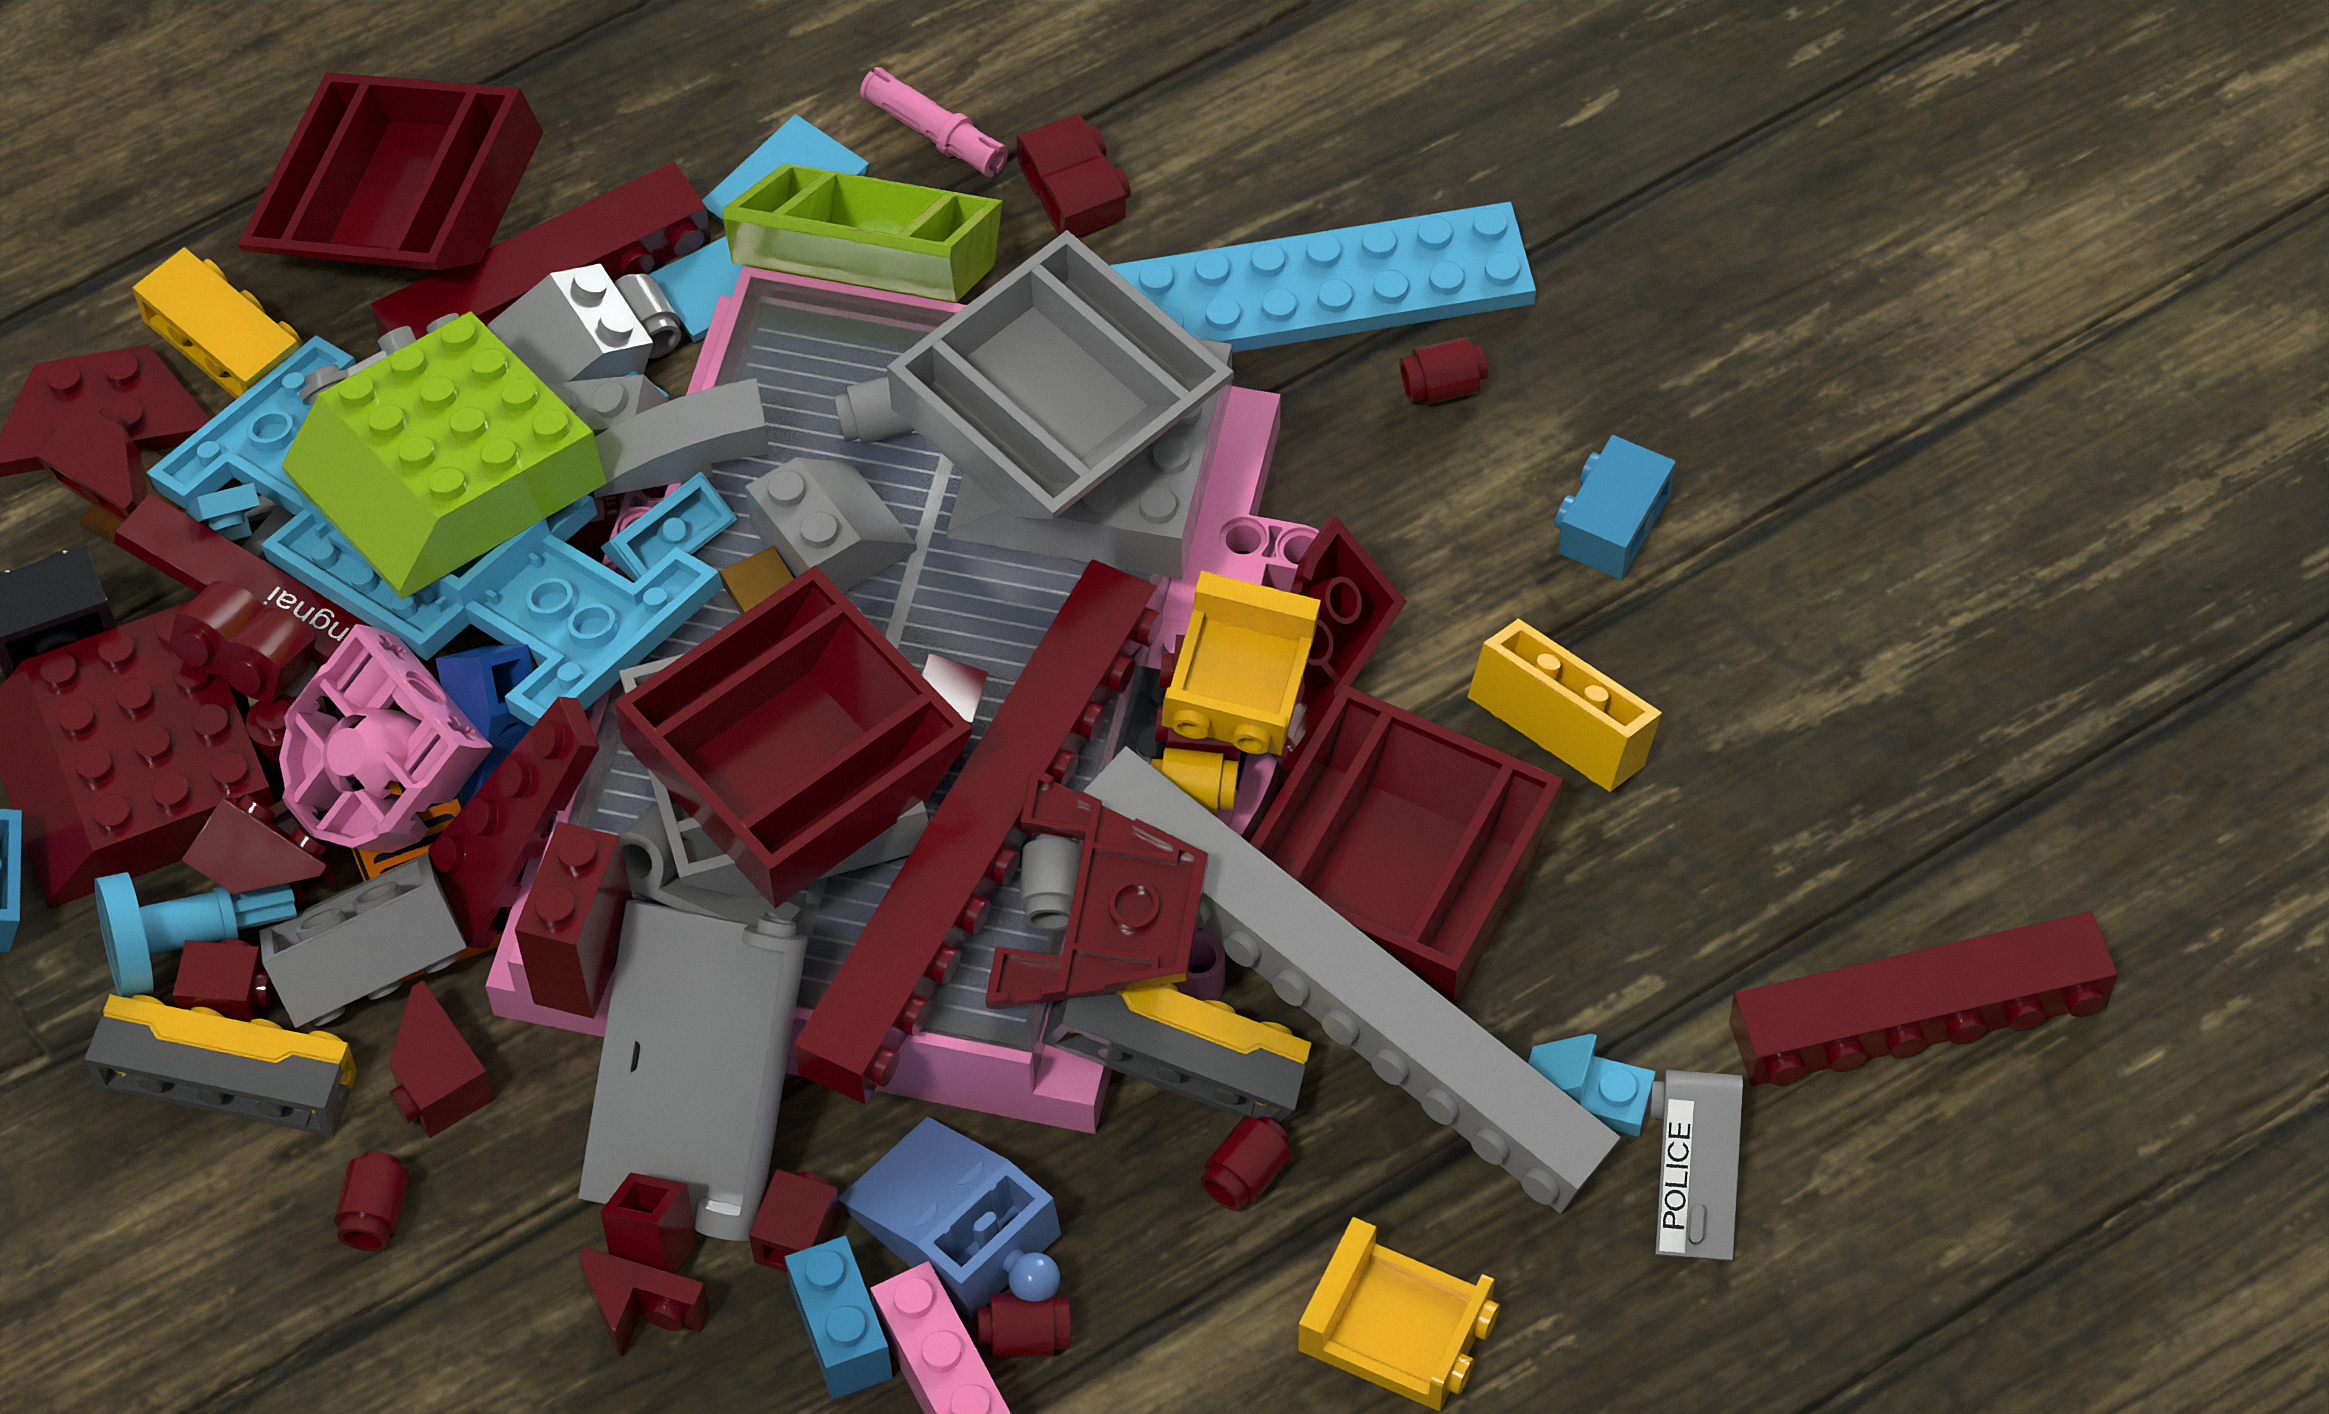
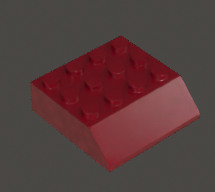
(396, 173)
(793, 735)
(119, 755)
(1409, 833)

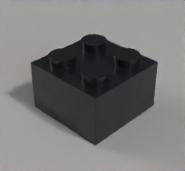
(50, 606)

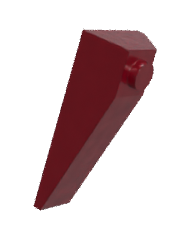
(1352, 620)

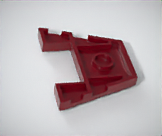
(1129, 907)

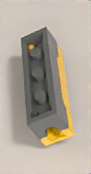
(1185, 1047)
(222, 1064)

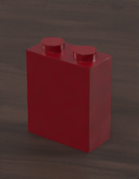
(574, 919)

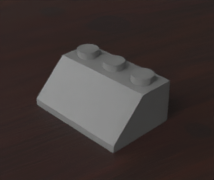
(362, 942)

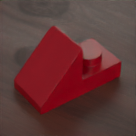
(628, 1289)

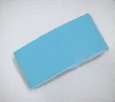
(226, 511)

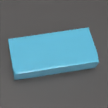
(681, 520)

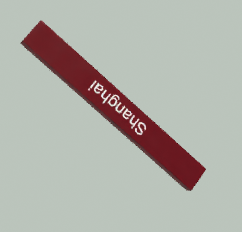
(200, 556)

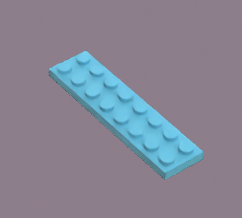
(1343, 279)

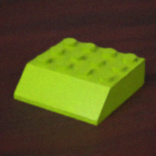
(864, 232)
(440, 454)

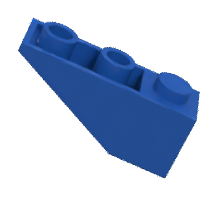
(478, 685)

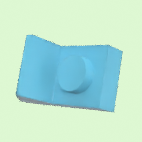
(1605, 1088)

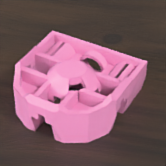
(326, 757)

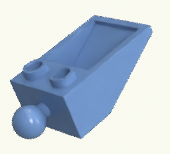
(963, 1213)

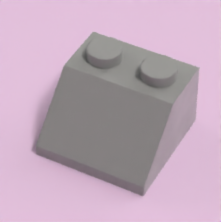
(574, 328)
(827, 519)

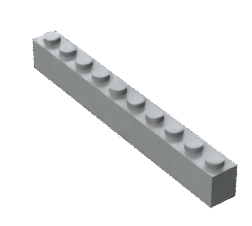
(1371, 998)

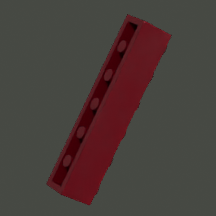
(621, 230)
(1922, 999)

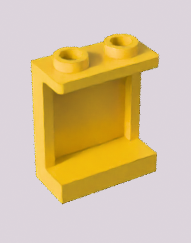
(1241, 664)
(1396, 1319)

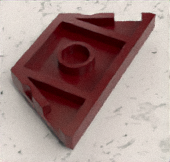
(124, 380)

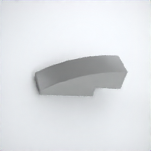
(683, 438)

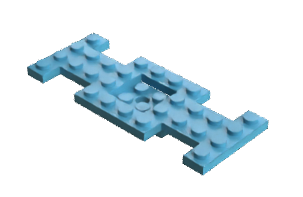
(528, 590)

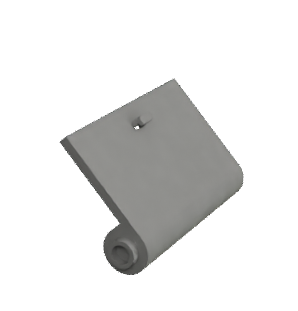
(709, 1029)

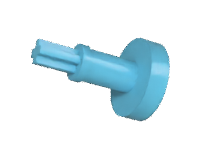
(138, 932)

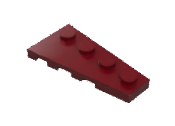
(510, 818)

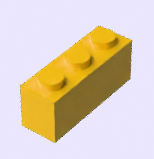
(213, 322)
(1564, 705)

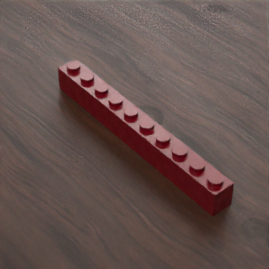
(976, 835)

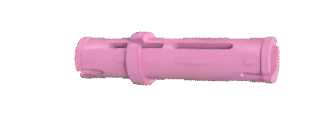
(950, 131)

